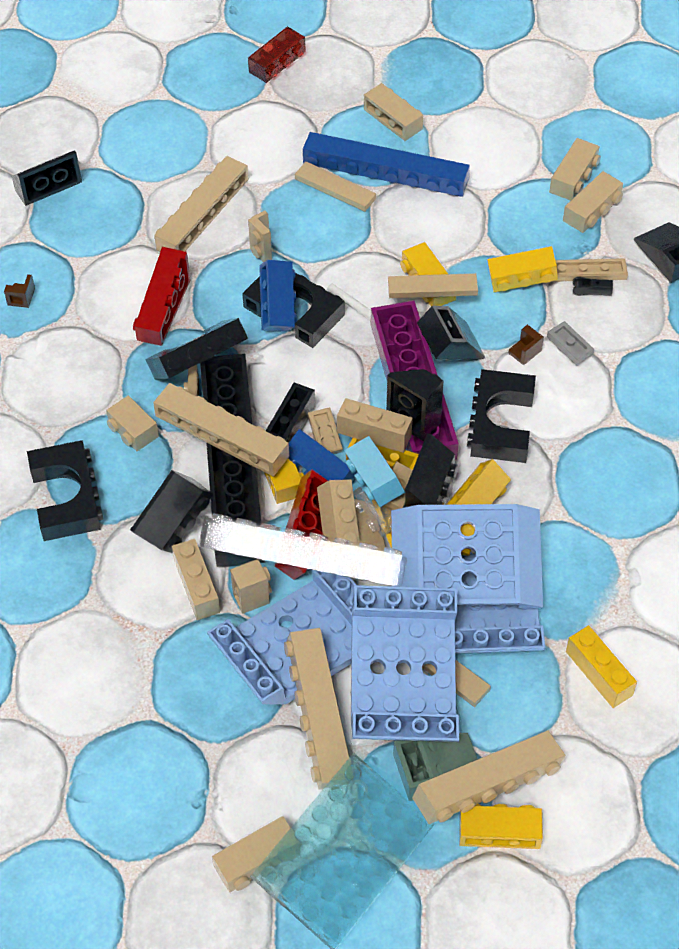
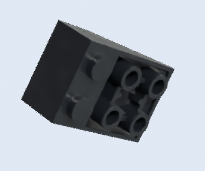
(662, 248)
(448, 334)

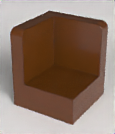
(20, 294)
(528, 345)

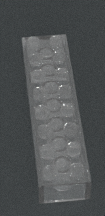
(305, 552)

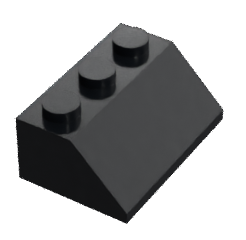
(47, 178)
(416, 396)
(431, 474)
(172, 511)

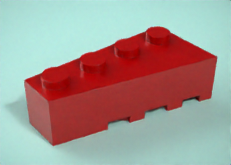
(163, 296)
(304, 515)

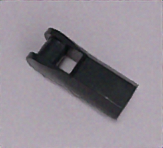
(589, 286)

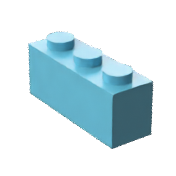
(373, 472)

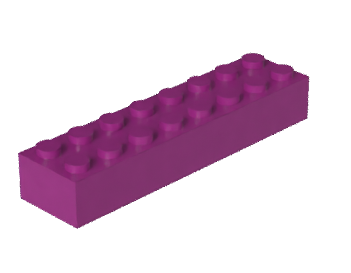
(405, 349)

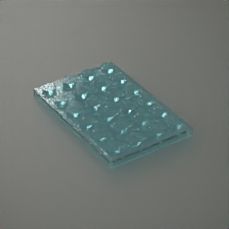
(342, 851)

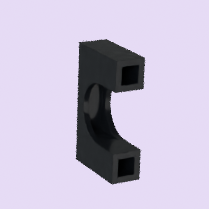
(322, 316)
(214, 341)
(487, 438)
(78, 514)

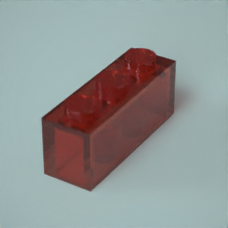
(276, 54)

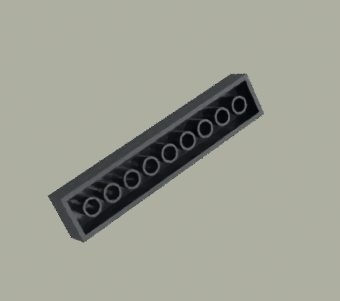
(230, 479)

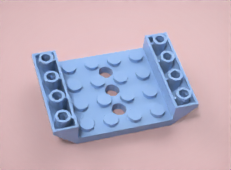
(504, 546)
(496, 626)
(409, 628)
(258, 644)

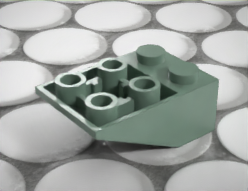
(428, 759)

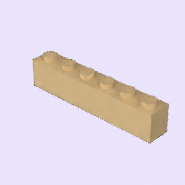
(202, 205)
(221, 429)
(318, 704)
(488, 777)

